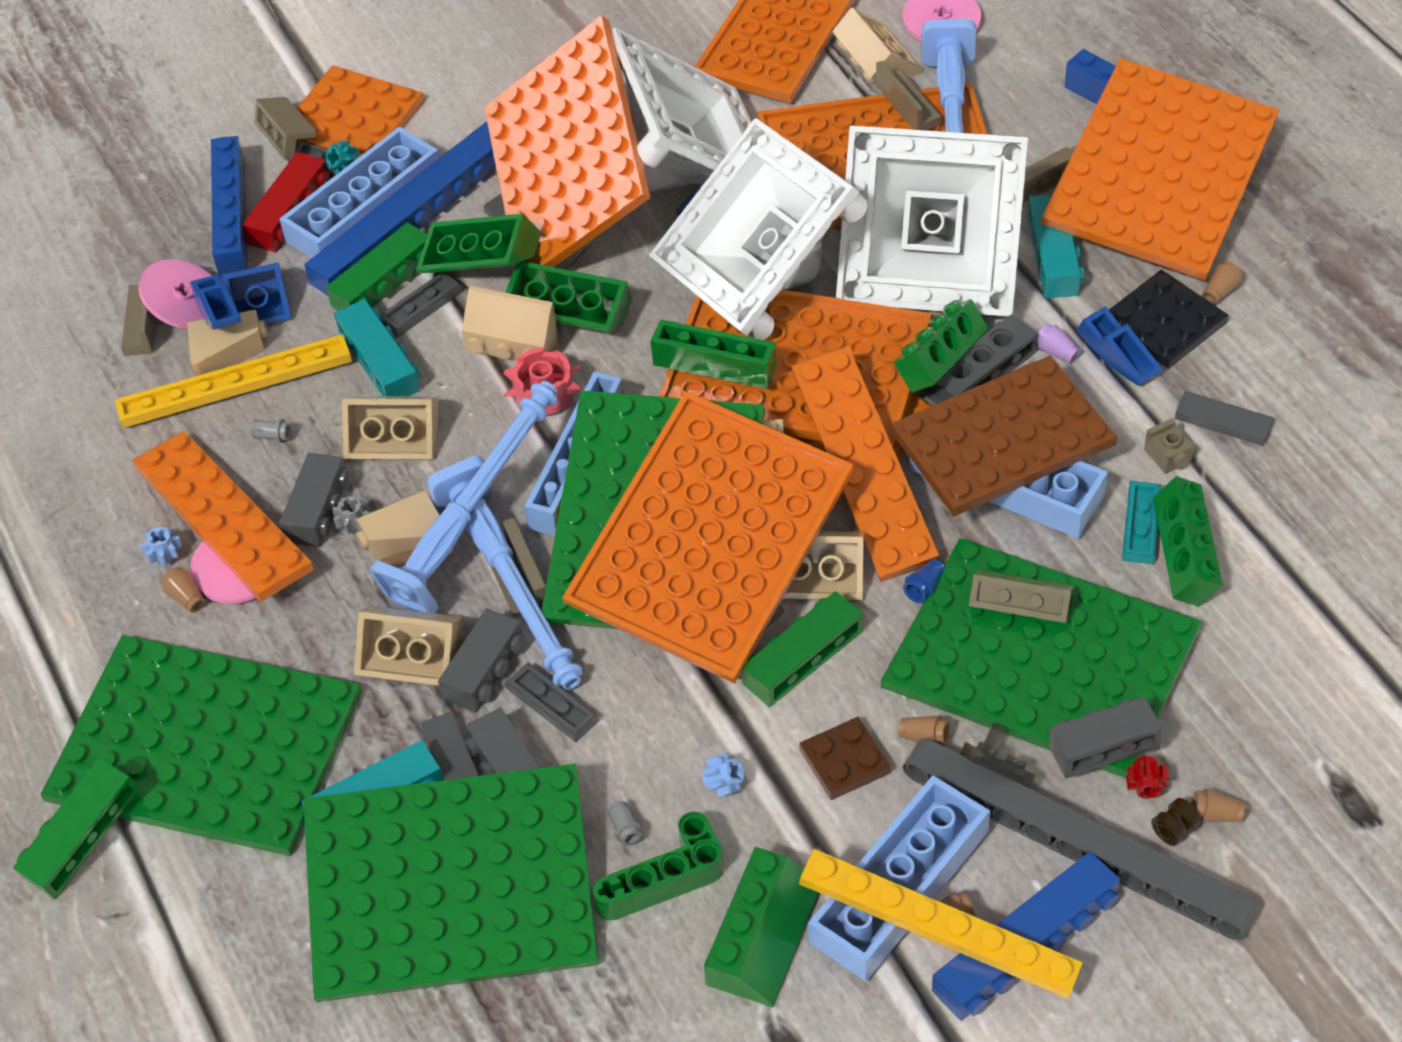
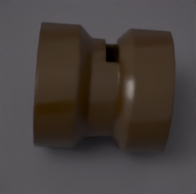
(1176, 821)

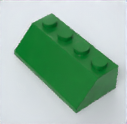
(478, 243)
(577, 297)
(760, 929)

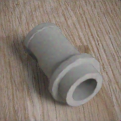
(276, 430)
(626, 828)

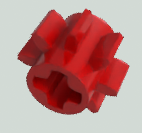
(1147, 777)

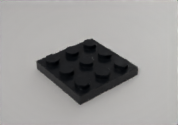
(1168, 317)

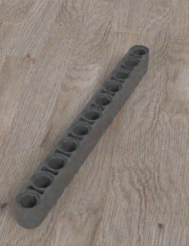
(1076, 834)

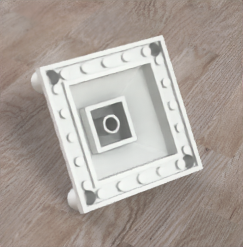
(678, 113)
(935, 219)
(756, 228)

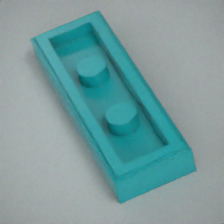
(1140, 523)

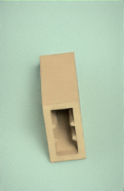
(226, 345)
(396, 526)

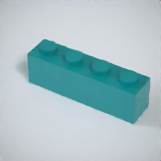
(1054, 254)
(377, 350)
(405, 767)

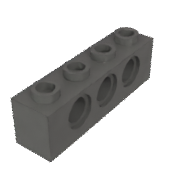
(988, 358)

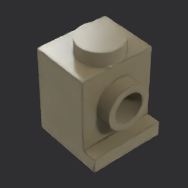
(1168, 446)

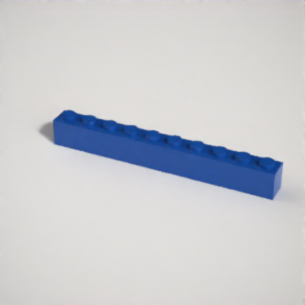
(414, 203)

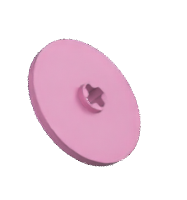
(920, 11)
(168, 291)
(216, 579)

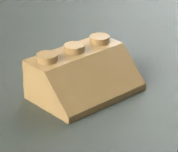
(873, 42)
(507, 324)
(389, 427)
(831, 566)
(405, 644)

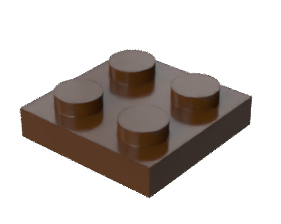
(844, 758)

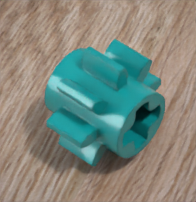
(341, 155)

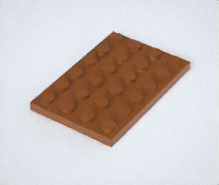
(1002, 435)

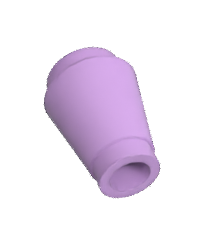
(1055, 342)

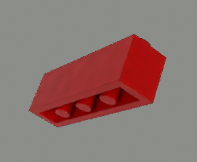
(294, 184)

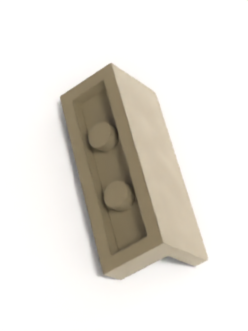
(906, 98)
(282, 124)
(1045, 173)
(138, 326)
(525, 565)
(1021, 595)

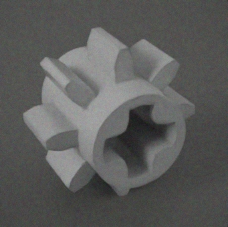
(347, 513)

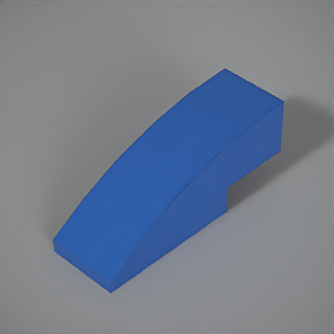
(214, 302)
(1118, 347)

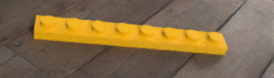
(232, 381)
(941, 923)

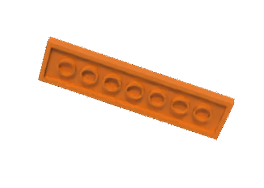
(877, 488)
(223, 516)

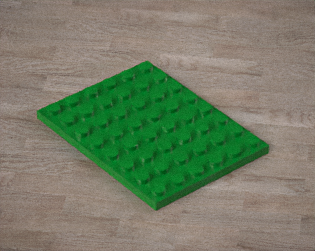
(605, 453)
(1036, 669)
(209, 741)
(447, 883)

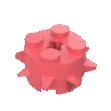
(541, 366)

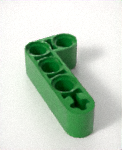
(656, 872)

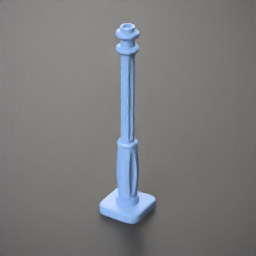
(949, 47)
(485, 531)
(408, 583)

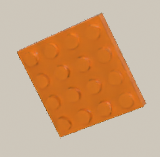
(356, 109)

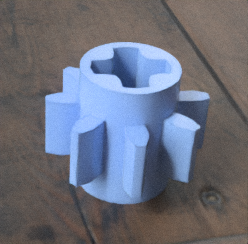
(161, 545)
(723, 774)

